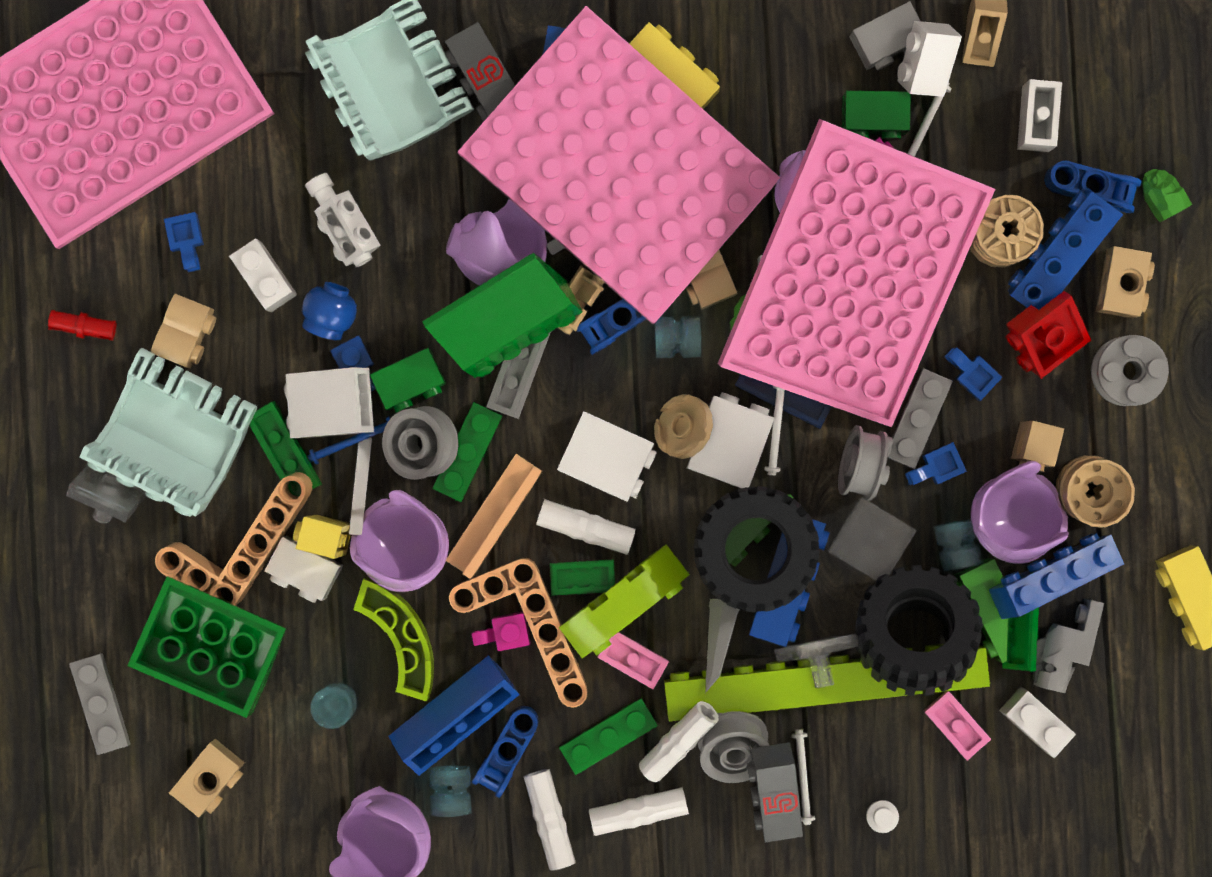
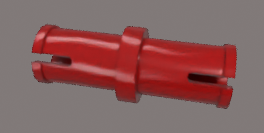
(82, 325)

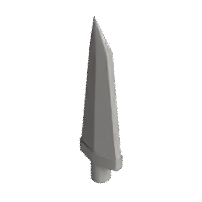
(721, 625)

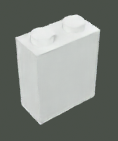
(329, 402)
(734, 441)
(607, 457)

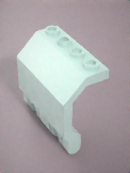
(385, 81)
(167, 438)

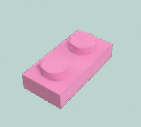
(634, 660)
(957, 725)

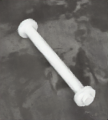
(926, 123)
(772, 468)
(807, 817)

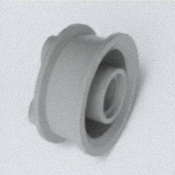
(1149, 364)
(437, 437)
(864, 463)
(729, 744)

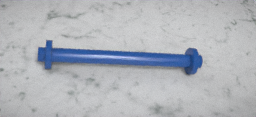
(314, 456)

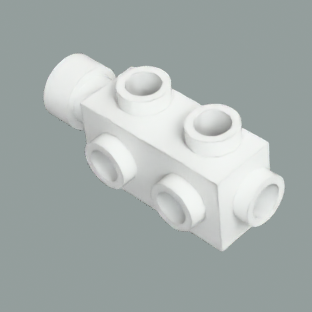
(347, 224)

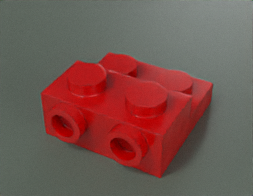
(1047, 335)

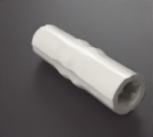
(586, 527)
(678, 741)
(638, 811)
(549, 819)

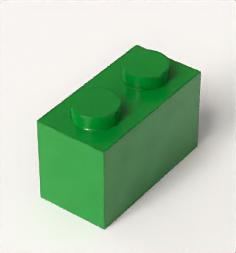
(877, 113)
(408, 380)

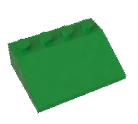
(504, 316)
(207, 647)

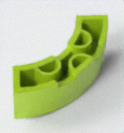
(624, 602)
(406, 633)

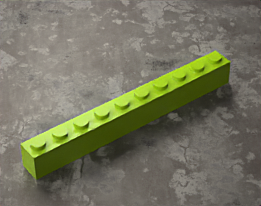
(794, 686)

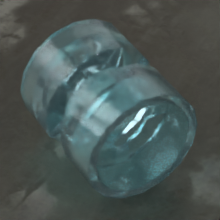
(678, 337)
(958, 545)
(334, 705)
(450, 802)

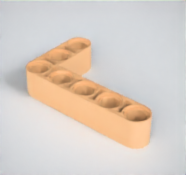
(246, 551)
(535, 620)

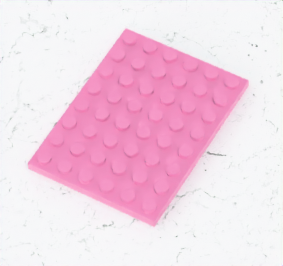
(118, 107)
(619, 165)
(855, 274)

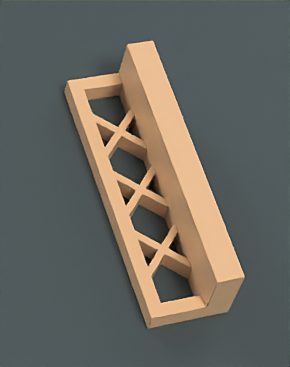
(494, 516)

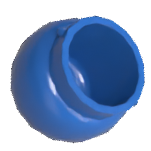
(328, 311)

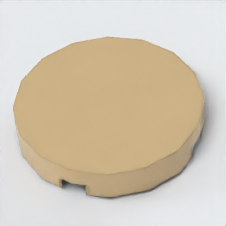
(683, 426)

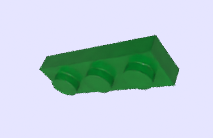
(472, 445)
(282, 451)
(608, 736)

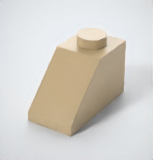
(984, 31)

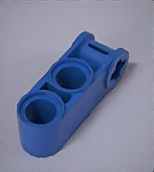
(1113, 188)
(606, 327)
(496, 769)

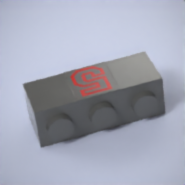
(481, 68)
(775, 792)

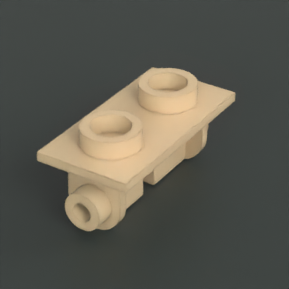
(585, 289)

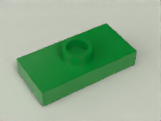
(582, 577)
(1022, 642)

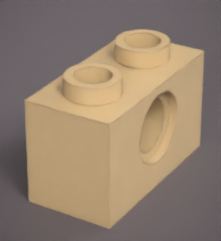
(1112, 297)
(1037, 443)
(191, 789)

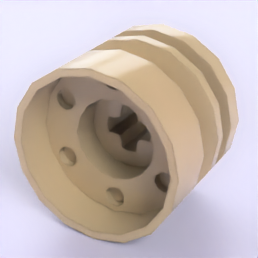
(996, 249)
(1112, 494)

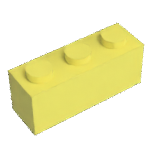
(676, 64)
(322, 536)
(1190, 587)

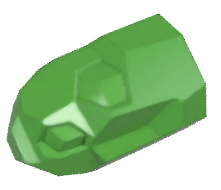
(1164, 194)

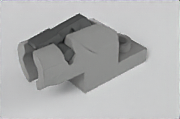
(1065, 646)

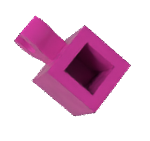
(508, 631)

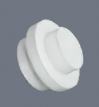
(882, 816)

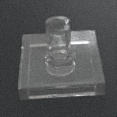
(105, 495)
(871, 540)
(817, 654)

